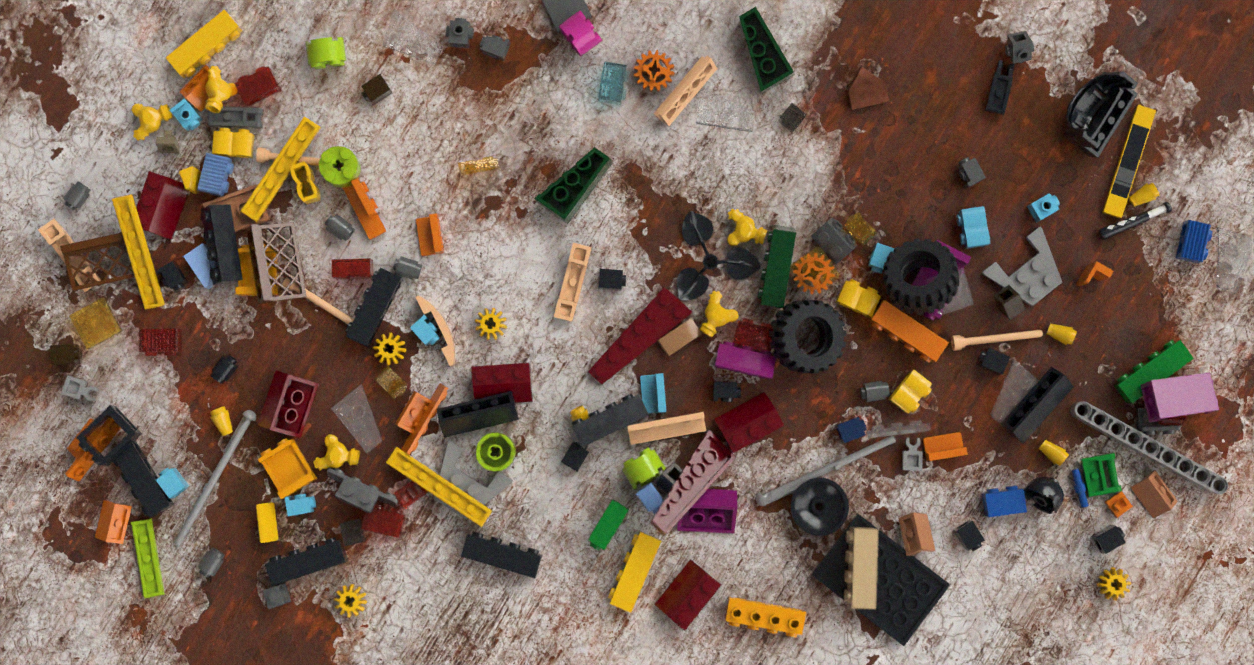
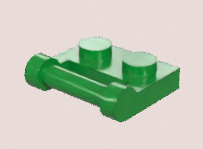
(1095, 477)

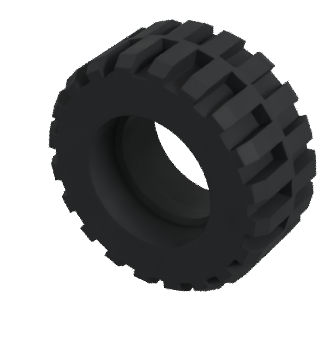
(919, 255)
(830, 340)

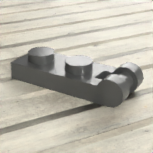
(236, 117)

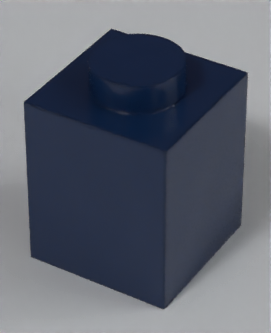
(851, 429)

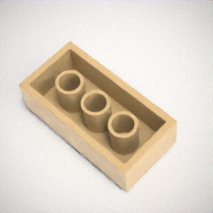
(861, 567)

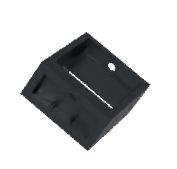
(129, 428)

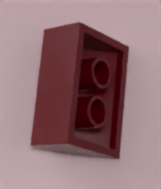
(161, 204)
(503, 378)
(288, 404)
(749, 422)
(687, 594)

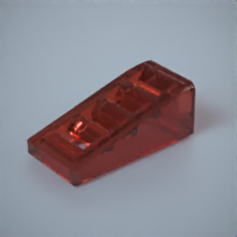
(402, 502)

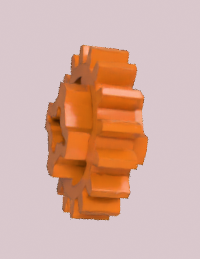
(647, 70)
(816, 282)

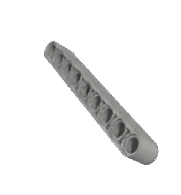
(1157, 451)

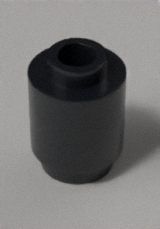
(224, 368)

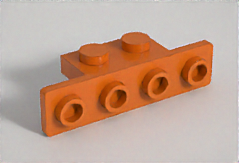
(364, 208)
(418, 414)
(99, 438)

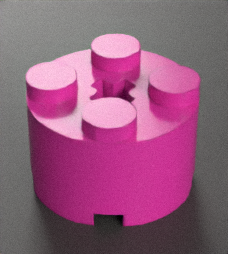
(580, 33)

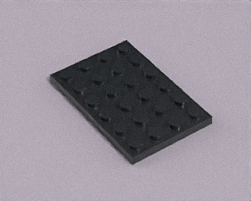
(903, 588)

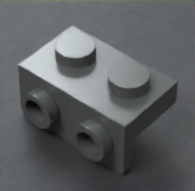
(834, 240)

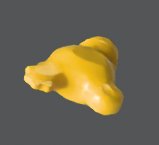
(217, 90)
(150, 119)
(744, 229)
(716, 315)
(336, 454)

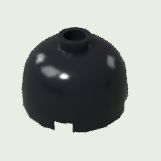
(1046, 494)

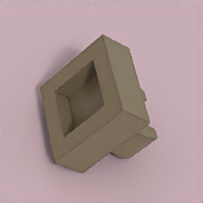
(167, 143)

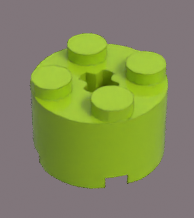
(325, 51)
(331, 159)
(484, 451)
(643, 469)

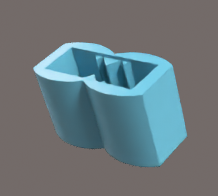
(974, 227)

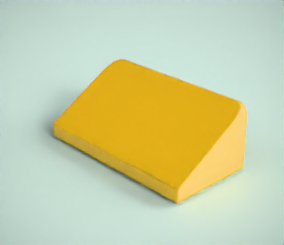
(190, 178)
(267, 522)

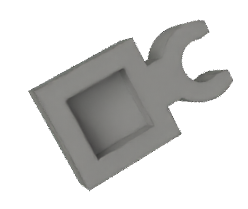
(77, 388)
(912, 458)

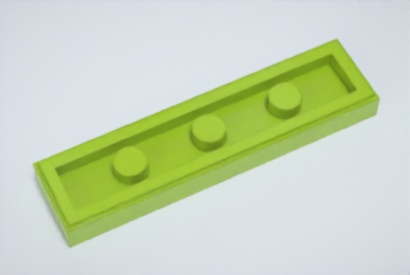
(147, 558)

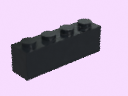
(221, 244)
(374, 307)
(1037, 405)
(477, 414)
(611, 420)
(143, 481)
(501, 555)
(306, 562)

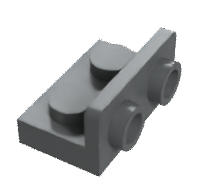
(1150, 427)

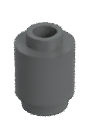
(76, 195)
(339, 227)
(407, 268)
(874, 391)
(211, 562)

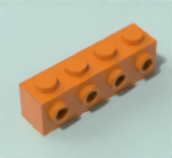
(908, 331)

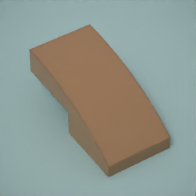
(679, 337)

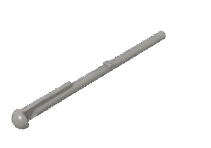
(228, 451)
(790, 487)

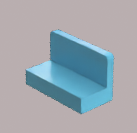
(653, 393)

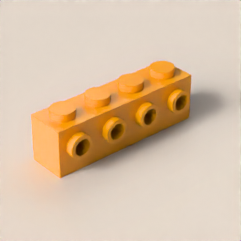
(765, 615)

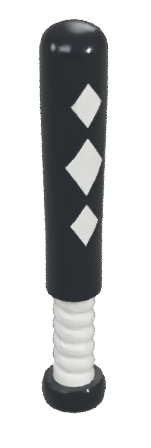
(1121, 226)

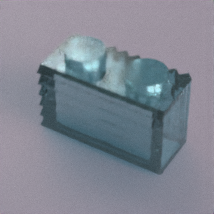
(612, 83)

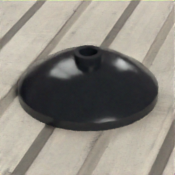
(833, 510)

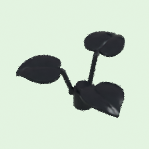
(740, 261)

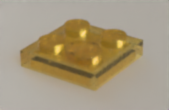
(95, 323)

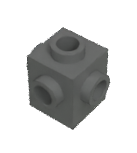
(457, 39)
(1019, 47)

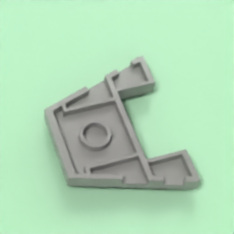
(1035, 277)
(467, 483)

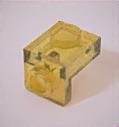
(860, 229)
(391, 382)

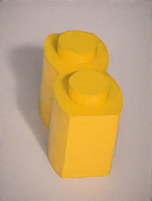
(233, 144)
(306, 188)
(857, 298)
(910, 392)

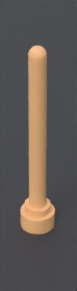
(264, 155)
(320, 302)
(959, 342)

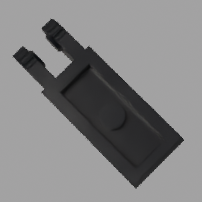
(999, 89)

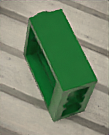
(607, 525)

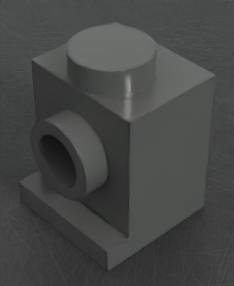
(495, 47)
(970, 172)
(277, 595)

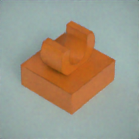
(1118, 504)

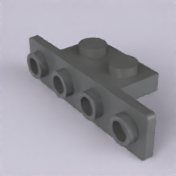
(358, 494)

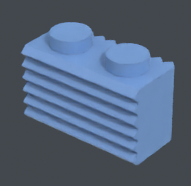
(215, 175)
(650, 497)

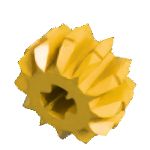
(487, 317)
(386, 355)
(1110, 591)
(356, 604)

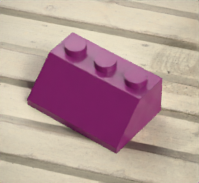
(745, 360)
(711, 513)

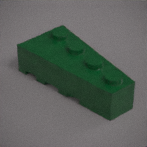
(767, 58)
(575, 185)
(778, 265)

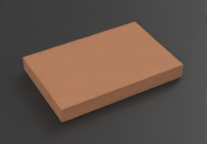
(237, 201)

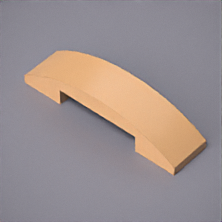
(57, 236)
(572, 282)
(449, 350)

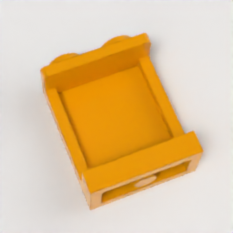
(247, 286)
(287, 467)

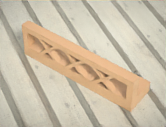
(686, 90)
(666, 428)

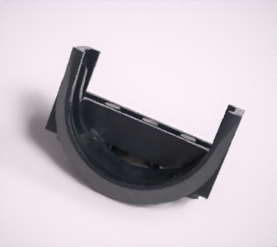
(1118, 98)

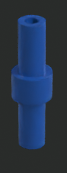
(1080, 488)

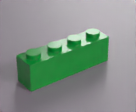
(1159, 366)

